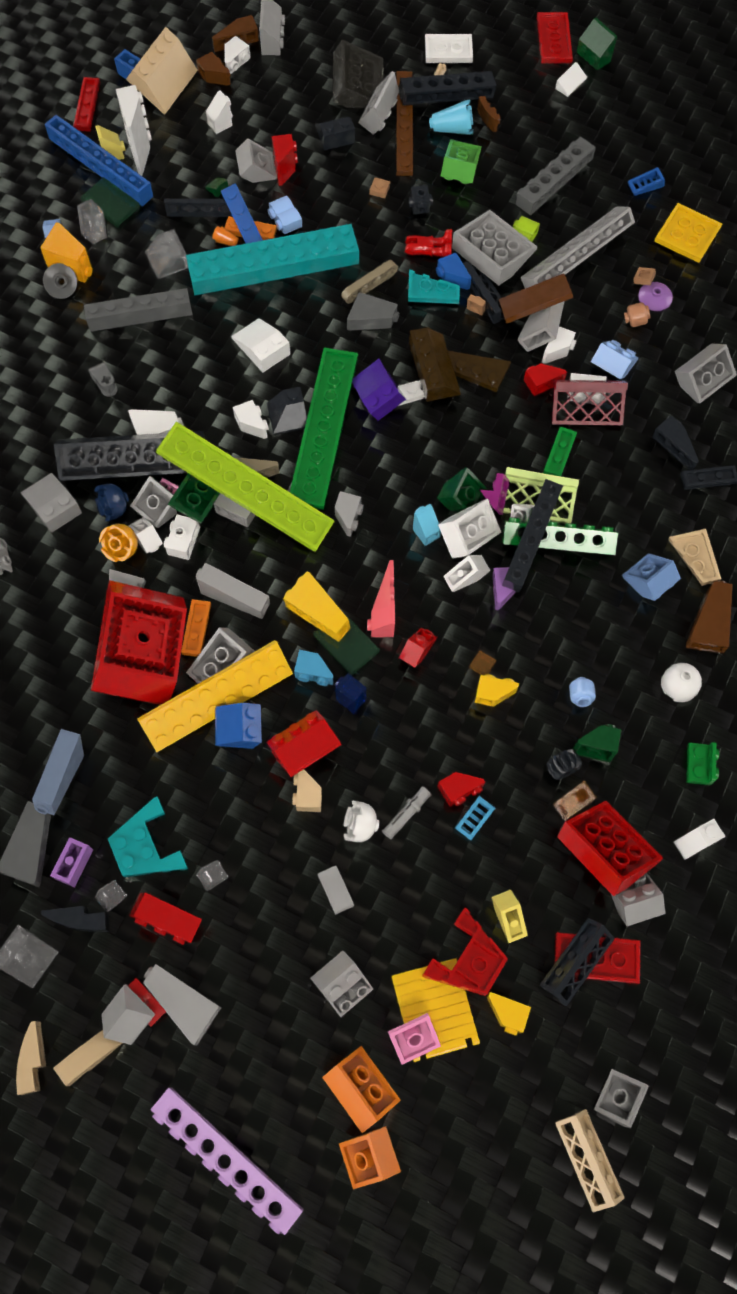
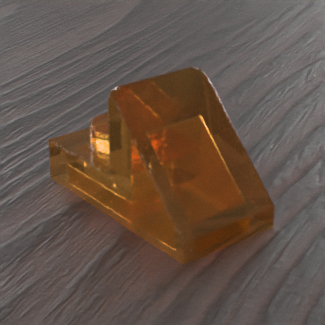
(575, 800)

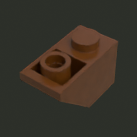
(213, 70)

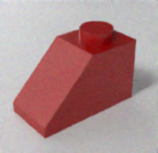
(541, 377)

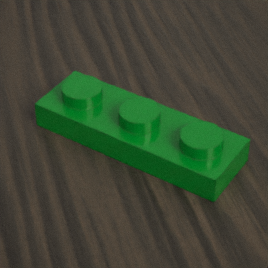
(560, 452)

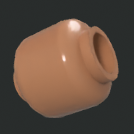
(637, 314)

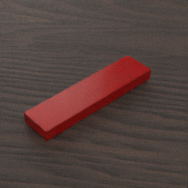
(86, 104)

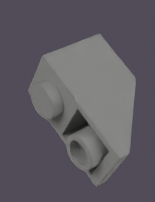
(347, 510)

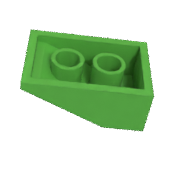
(460, 161)

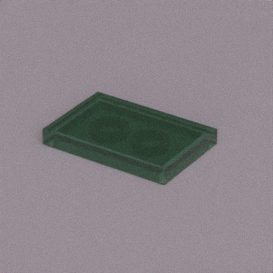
(115, 203)
(352, 650)

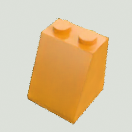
(66, 249)

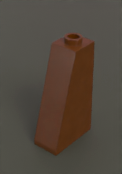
(713, 621)

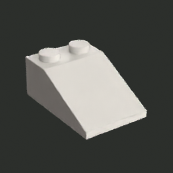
(262, 344)
(469, 529)

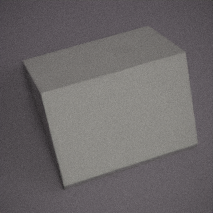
(153, 503)
(125, 1017)
(621, 1098)

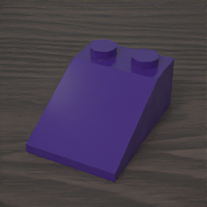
(378, 390)

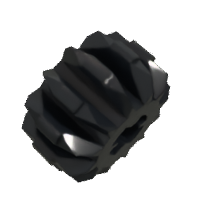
(564, 764)

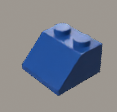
(238, 725)

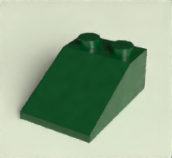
(194, 498)

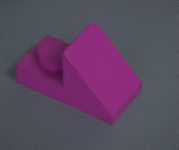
(498, 496)

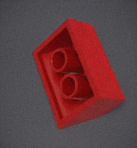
(303, 743)

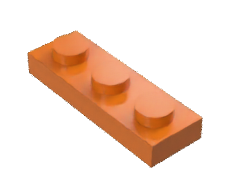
(266, 230)
(196, 628)

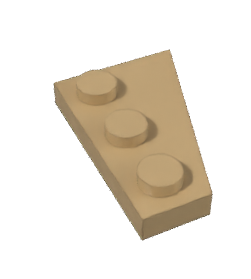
(698, 555)

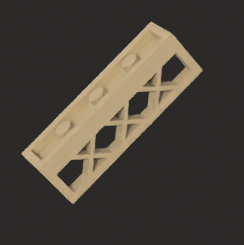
(598, 1163)

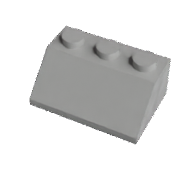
(271, 28)
(380, 104)
(706, 372)

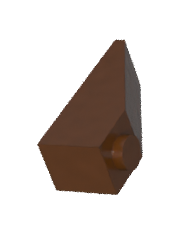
(243, 28)

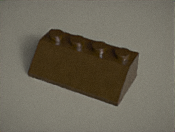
(433, 364)

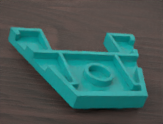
(135, 848)

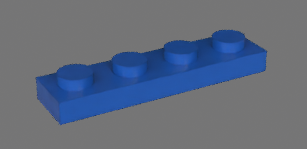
(241, 214)

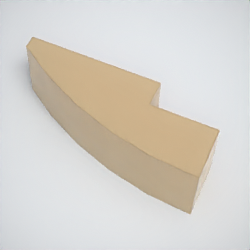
(85, 1058)
(30, 1059)

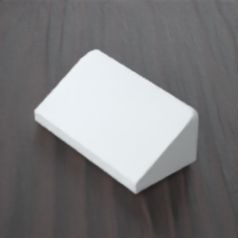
(571, 80)

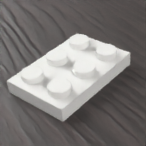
(448, 48)

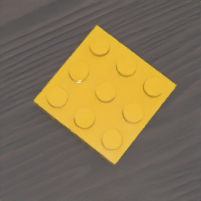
(688, 232)

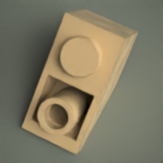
(308, 793)

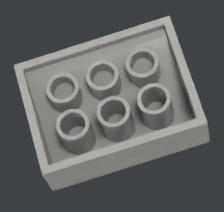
(493, 246)

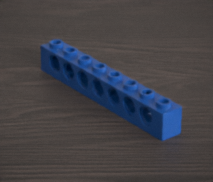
(98, 159)

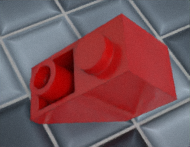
(418, 647)
(459, 786)

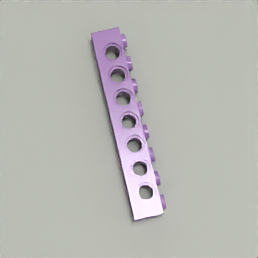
(211, 1160)

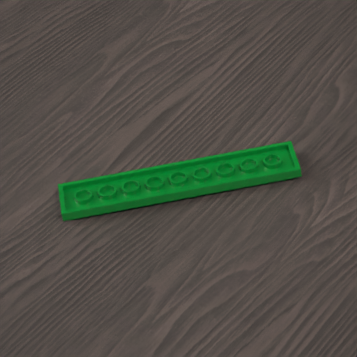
(323, 427)

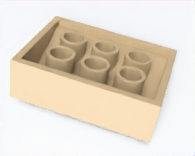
(163, 71)

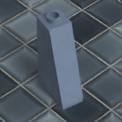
(58, 772)

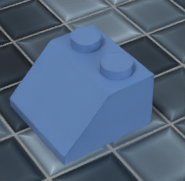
(652, 576)

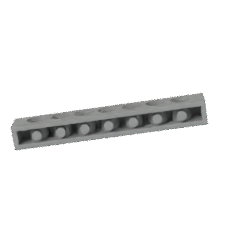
(581, 246)

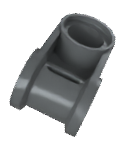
(103, 378)

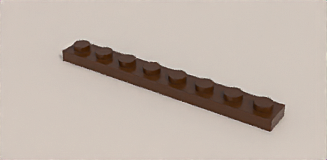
(404, 133)

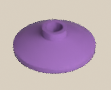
(656, 296)

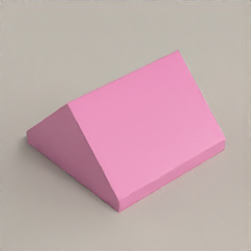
(414, 1038)

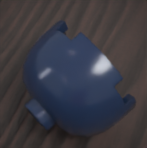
(111, 501)

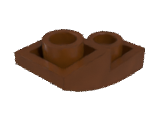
(488, 114)

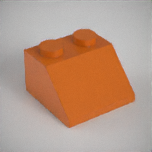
(369, 1158)

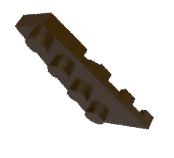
(479, 370)

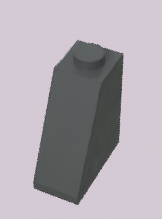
(371, 313)

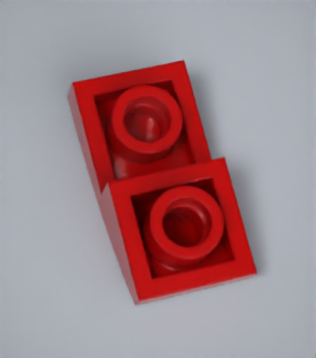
(146, 996)

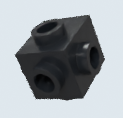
(420, 199)

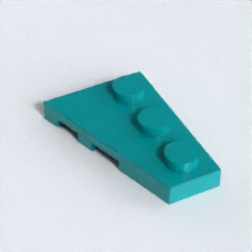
(431, 291)

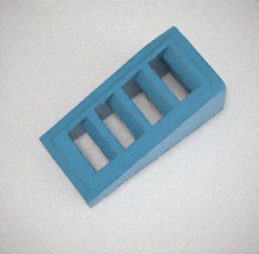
(464, 831)

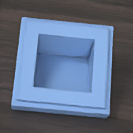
(48, 225)

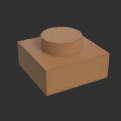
(379, 187)
(644, 276)
(476, 304)

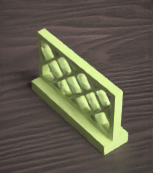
(537, 480)

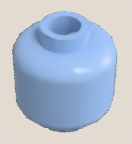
(582, 692)

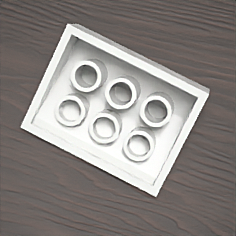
(135, 124)

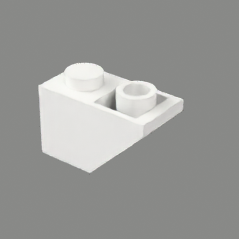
(236, 54)
(219, 113)
(249, 419)

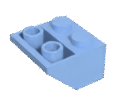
(614, 358)

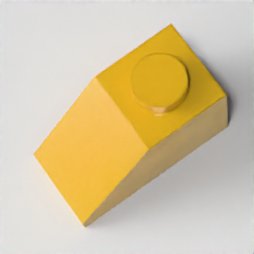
(509, 1013)

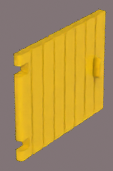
(443, 1003)

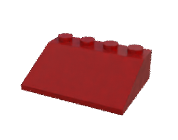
(609, 847)

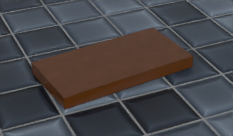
(535, 298)

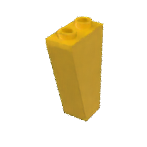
(316, 607)

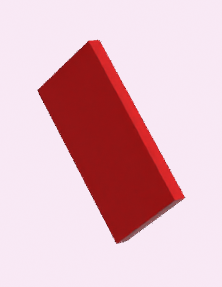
(554, 37)
(617, 964)

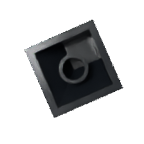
(287, 411)

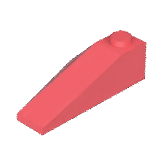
(383, 612)

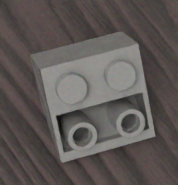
(640, 901)
(342, 983)

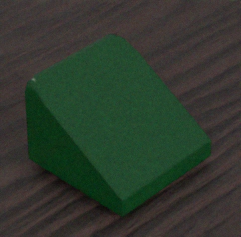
(216, 186)

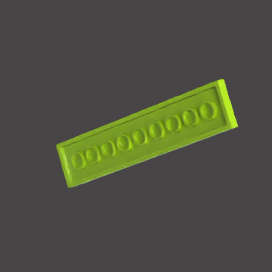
(245, 486)

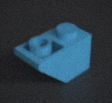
(312, 668)

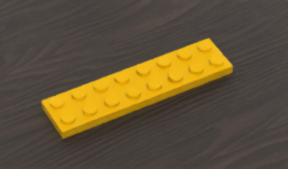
(229, 686)

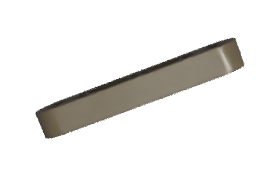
(369, 281)

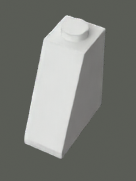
(153, 421)

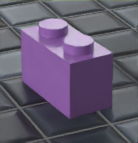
(71, 862)

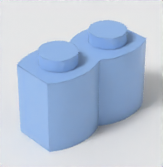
(285, 215)

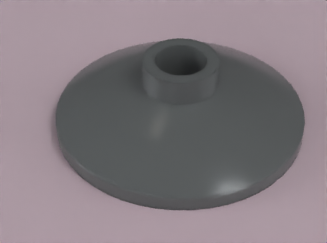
(52, 277)

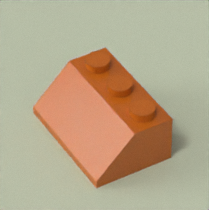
(361, 1089)

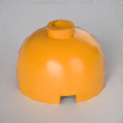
(118, 542)

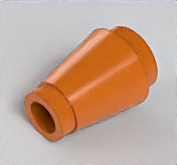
(224, 236)

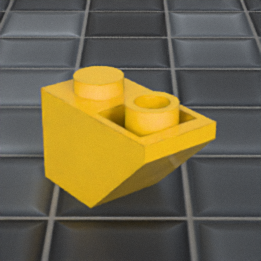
(493, 690)

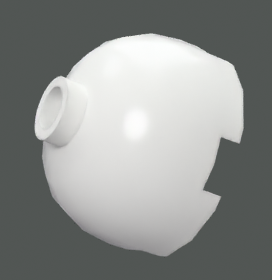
(681, 682)
(360, 821)

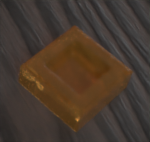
(482, 663)

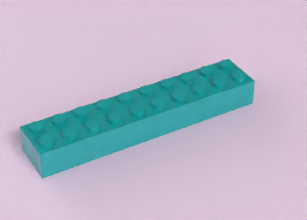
(273, 259)

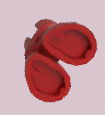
(425, 245)

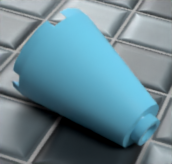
(453, 119)

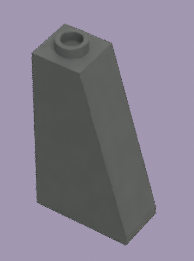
(27, 847)

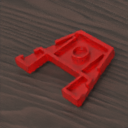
(478, 963)

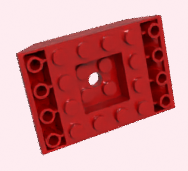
(135, 667)

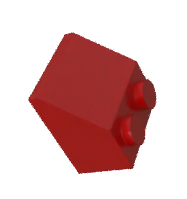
(284, 156)

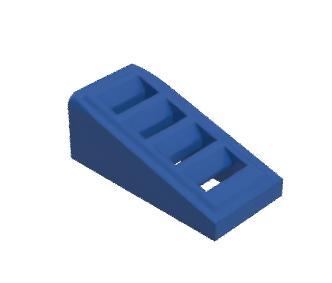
(653, 185)

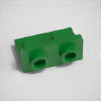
(702, 763)

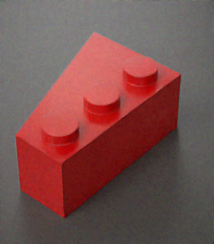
(165, 918)

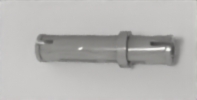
(413, 805)

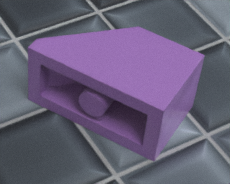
(501, 593)

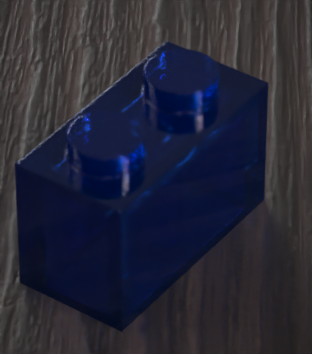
(350, 692)

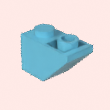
(426, 524)

